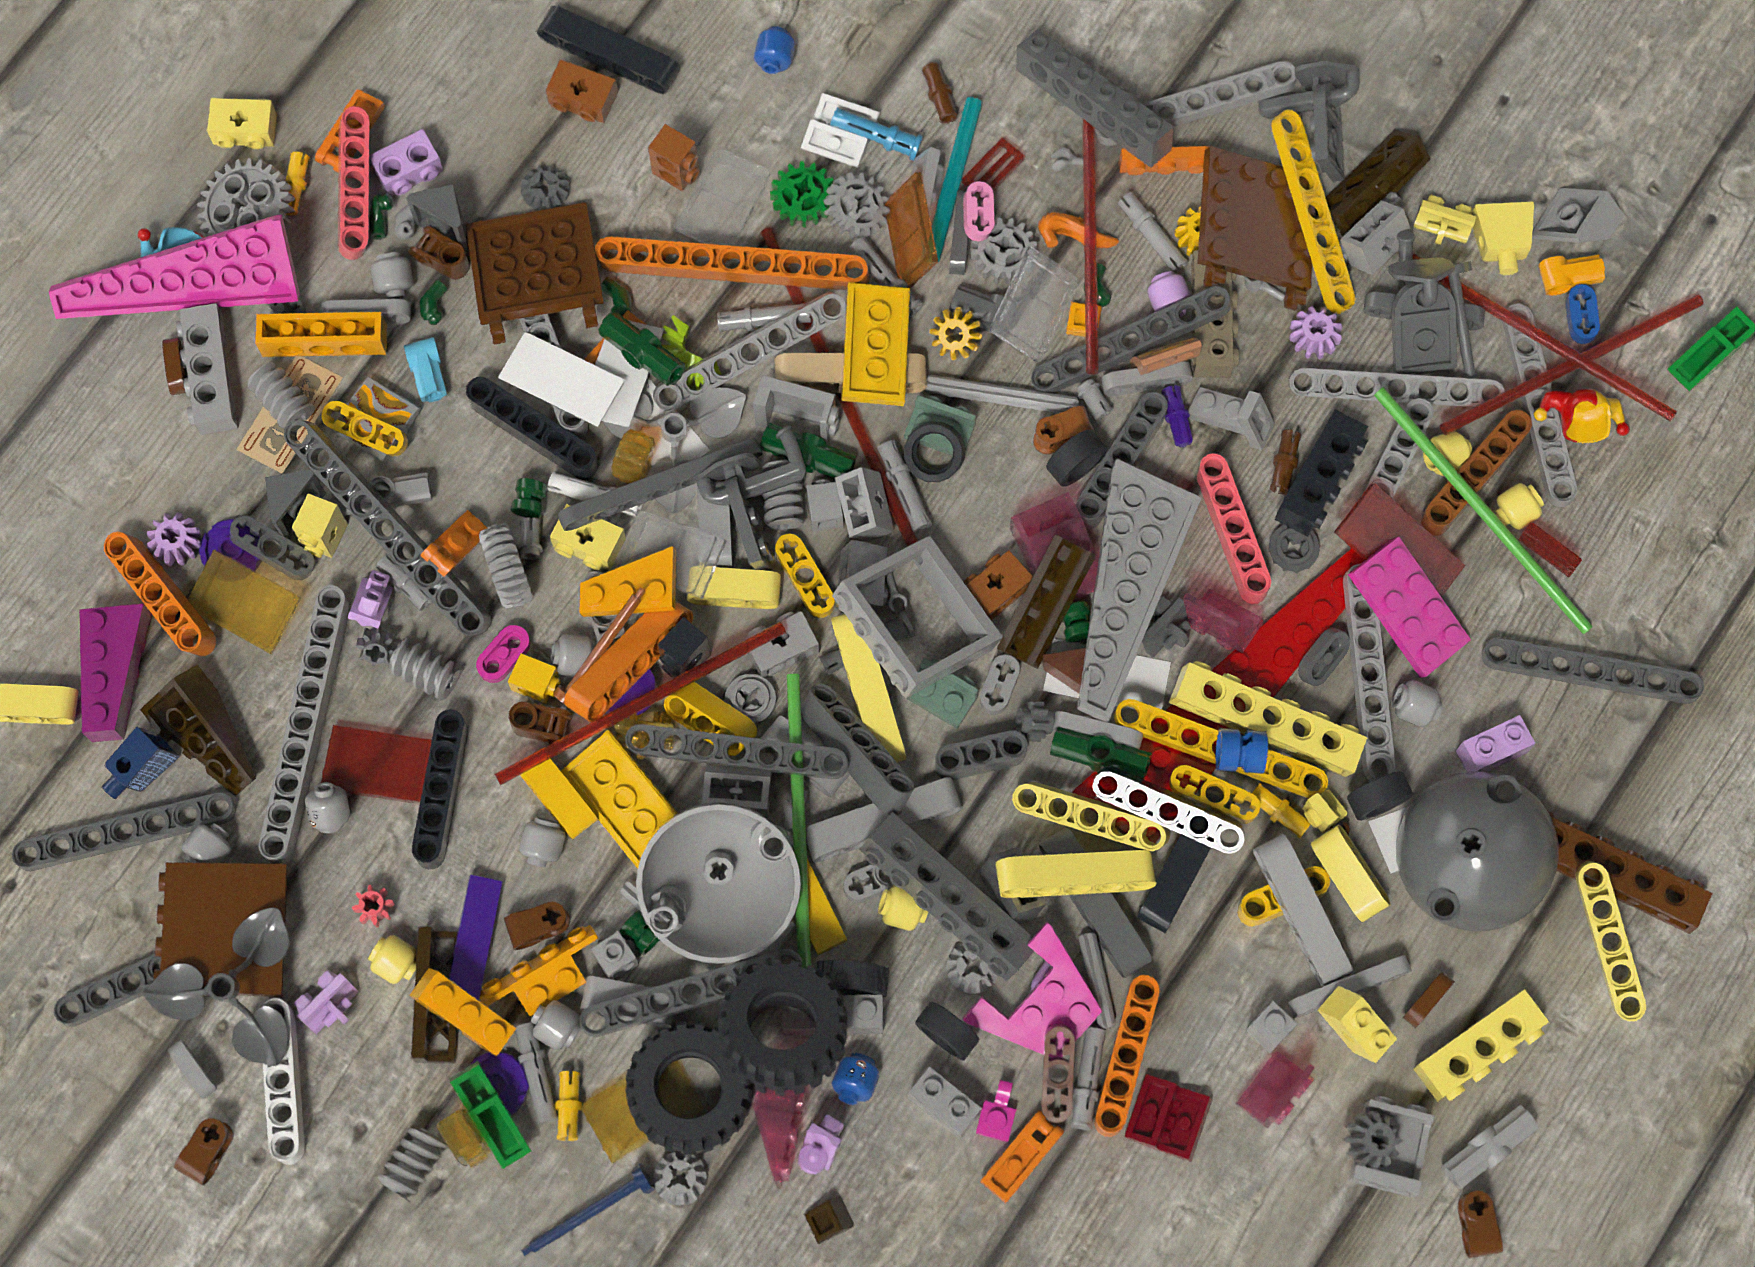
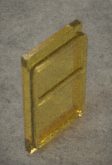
(243, 601)
(614, 1124)

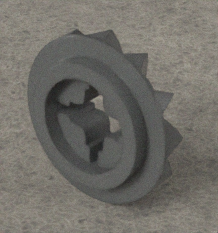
(535, 197)
(1308, 551)

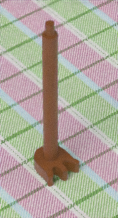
(604, 642)

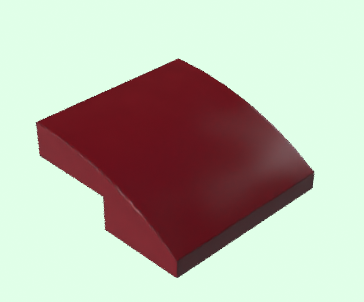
(1168, 1118)

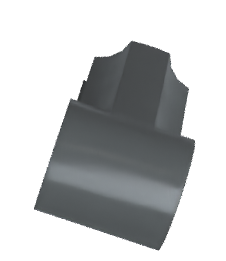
(981, 305)

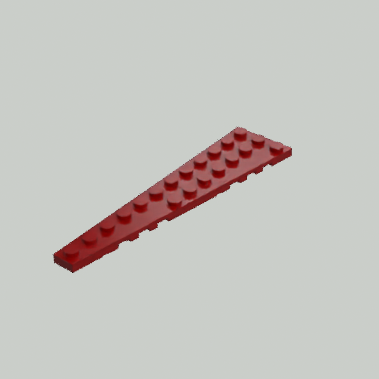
(1265, 663)

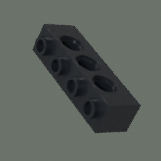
(1296, 509)

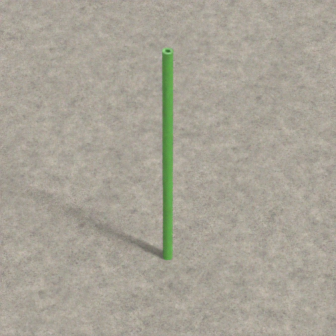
(1483, 510)
(798, 819)

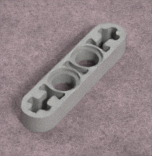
(1356, 983)

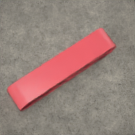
(357, 169)
(1233, 514)

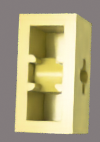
(242, 123)
(319, 526)
(597, 554)
(1357, 1024)

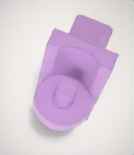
(371, 600)
(328, 1004)
(820, 1146)

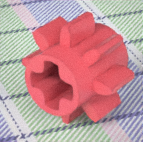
(371, 914)

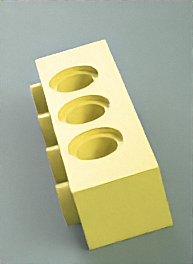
(1519, 1011)

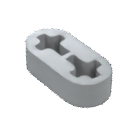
(992, 682)
(192, 1069)

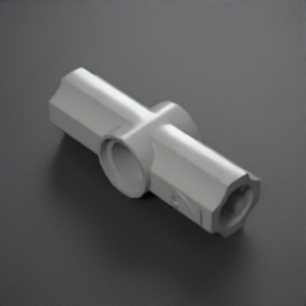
(403, 491)
(1490, 1147)

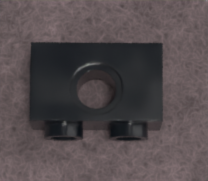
(683, 648)

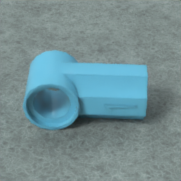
(424, 363)

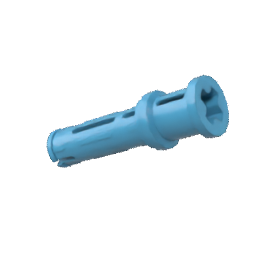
(891, 137)

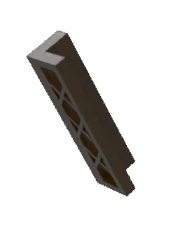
(1390, 176)
(1047, 601)
(421, 1015)

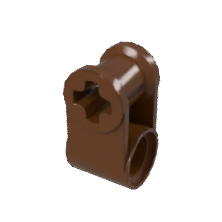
(436, 250)
(543, 722)
(531, 925)
(203, 1153)
(1480, 1229)

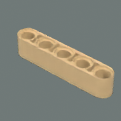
(825, 371)

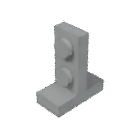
(1234, 414)

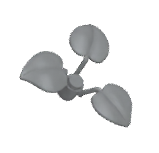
(715, 411)

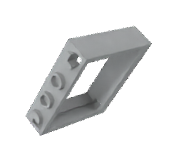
(952, 593)

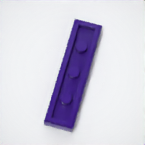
(474, 934)

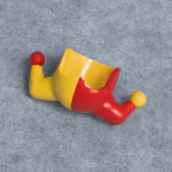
(1584, 414)

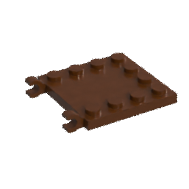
(1252, 225)
(534, 266)

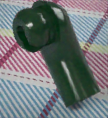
(1103, 296)
(429, 304)

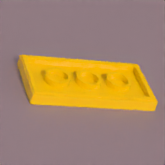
(875, 344)
(619, 794)

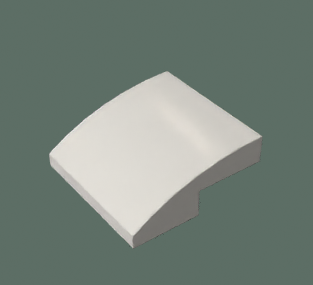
(833, 141)

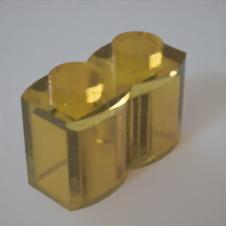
(463, 1138)

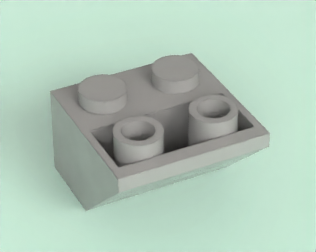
(739, 785)

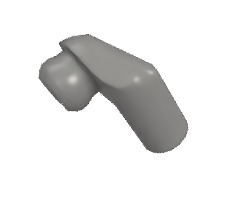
(404, 223)

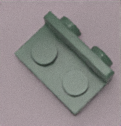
(932, 409)
(947, 698)

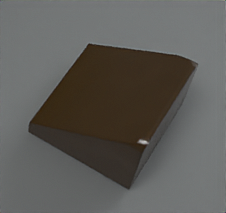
(829, 1219)

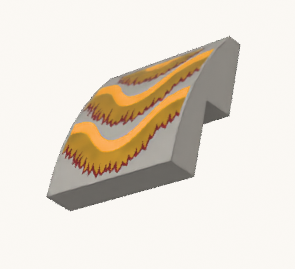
(384, 405)

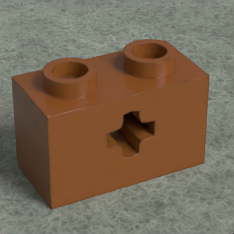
(581, 92)
(1003, 570)

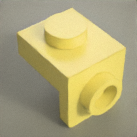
(1324, 811)

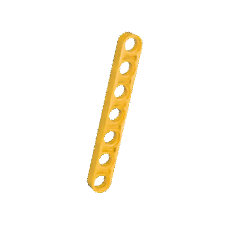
(1312, 226)
(1203, 748)

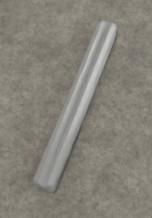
(1000, 394)

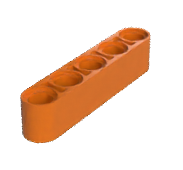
(147, 589)
(622, 664)
(1126, 1039)

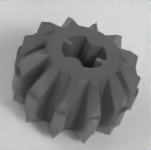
(1381, 1131)

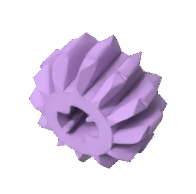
(1315, 323)
(185, 542)

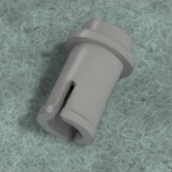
(1094, 399)
(529, 542)

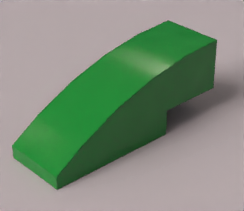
(1713, 349)
(490, 1114)

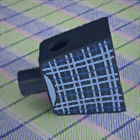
(138, 762)

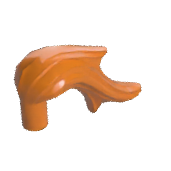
(1064, 224)

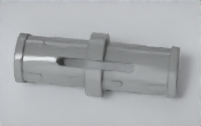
(402, 582)

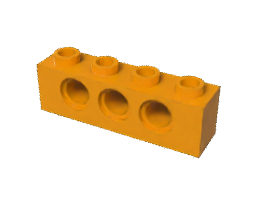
(321, 334)

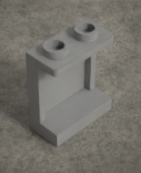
(796, 402)
(1405, 1170)

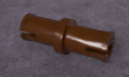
(939, 93)
(1285, 461)

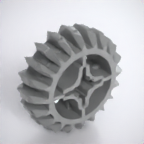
(505, 565)

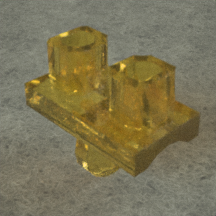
(641, 738)

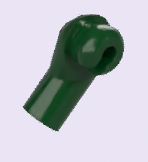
(377, 215)
(619, 294)

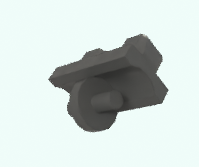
(1169, 628)

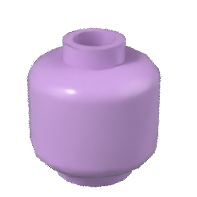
(1167, 290)

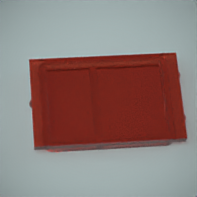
(376, 763)

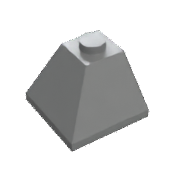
(1579, 216)

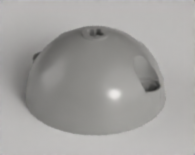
(722, 912)

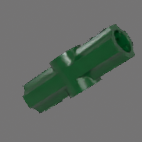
(641, 349)
(814, 450)
(1080, 747)

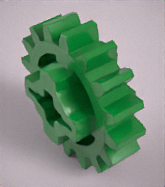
(795, 184)

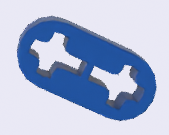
(1589, 314)

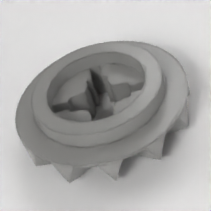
(748, 685)
(971, 982)
(679, 1194)

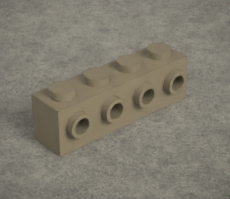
(1217, 350)

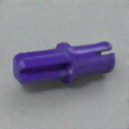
(1177, 416)

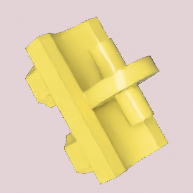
(1445, 221)

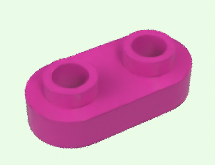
(501, 654)

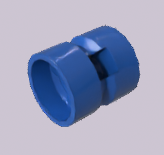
(1241, 750)

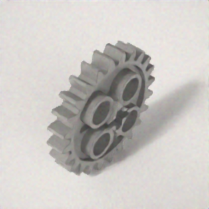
(246, 204)

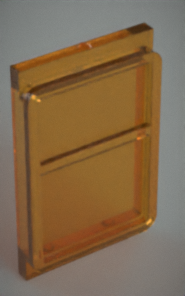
(911, 231)

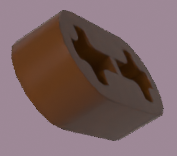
(173, 367)
(1428, 999)

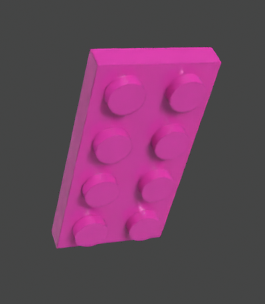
(1409, 607)

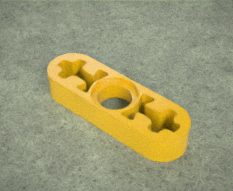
(360, 416)
(801, 552)
(1227, 788)

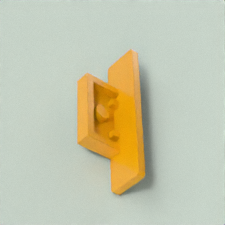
(545, 976)

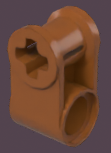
(1062, 427)

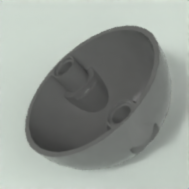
(1490, 884)

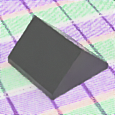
(439, 210)
(286, 496)

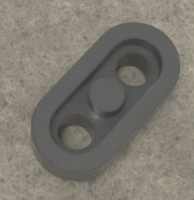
(1323, 657)

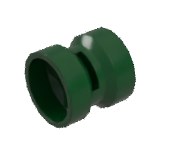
(529, 498)
(1077, 622)
(639, 933)

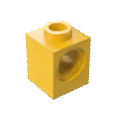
(534, 678)

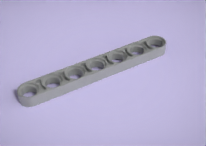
(1212, 103)
(765, 350)
(1380, 380)
(1542, 447)
(1365, 688)

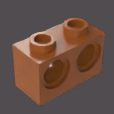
(674, 158)

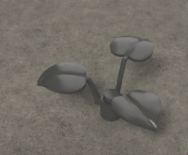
(179, 989)

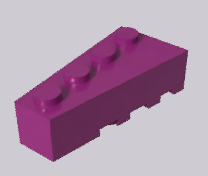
(109, 662)

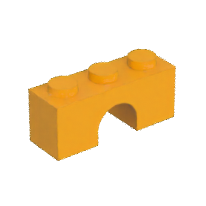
(462, 1011)

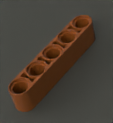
(1482, 460)

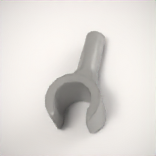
(1065, 158)
(1264, 286)
(894, 594)

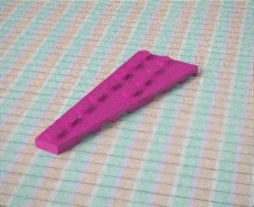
(227, 268)

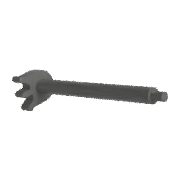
(1461, 320)

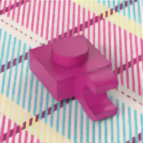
(996, 1117)

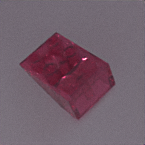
(1038, 525)
(777, 1128)

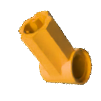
(1562, 274)

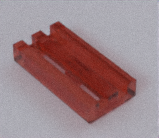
(988, 157)
(1550, 549)

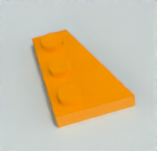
(611, 590)

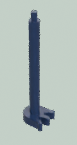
(640, 1181)

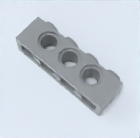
(220, 412)

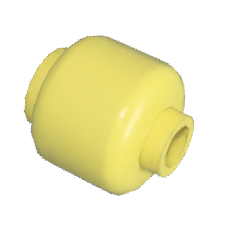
(1454, 449)
(1519, 506)
(900, 909)
(393, 959)

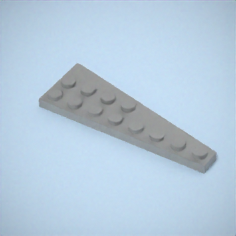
(1137, 551)

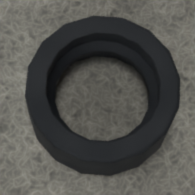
(1076, 458)
(917, 468)
(1379, 795)
(947, 1030)

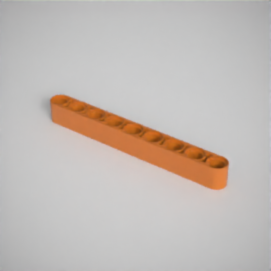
(720, 254)

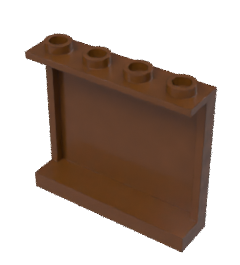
(204, 910)

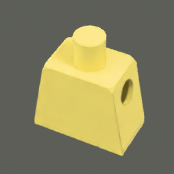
(1504, 233)

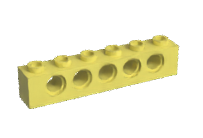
(1190, 696)

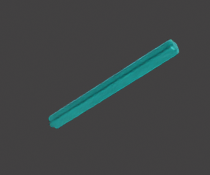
(955, 172)

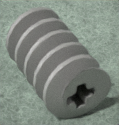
(279, 395)
(781, 502)
(423, 670)
(411, 1162)

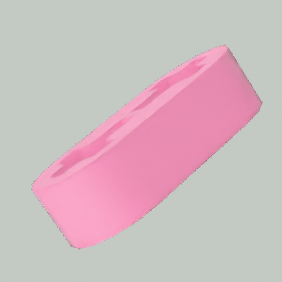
(985, 211)

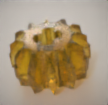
(633, 456)

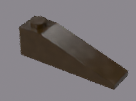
(197, 720)

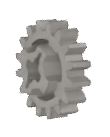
(844, 205)
(992, 247)

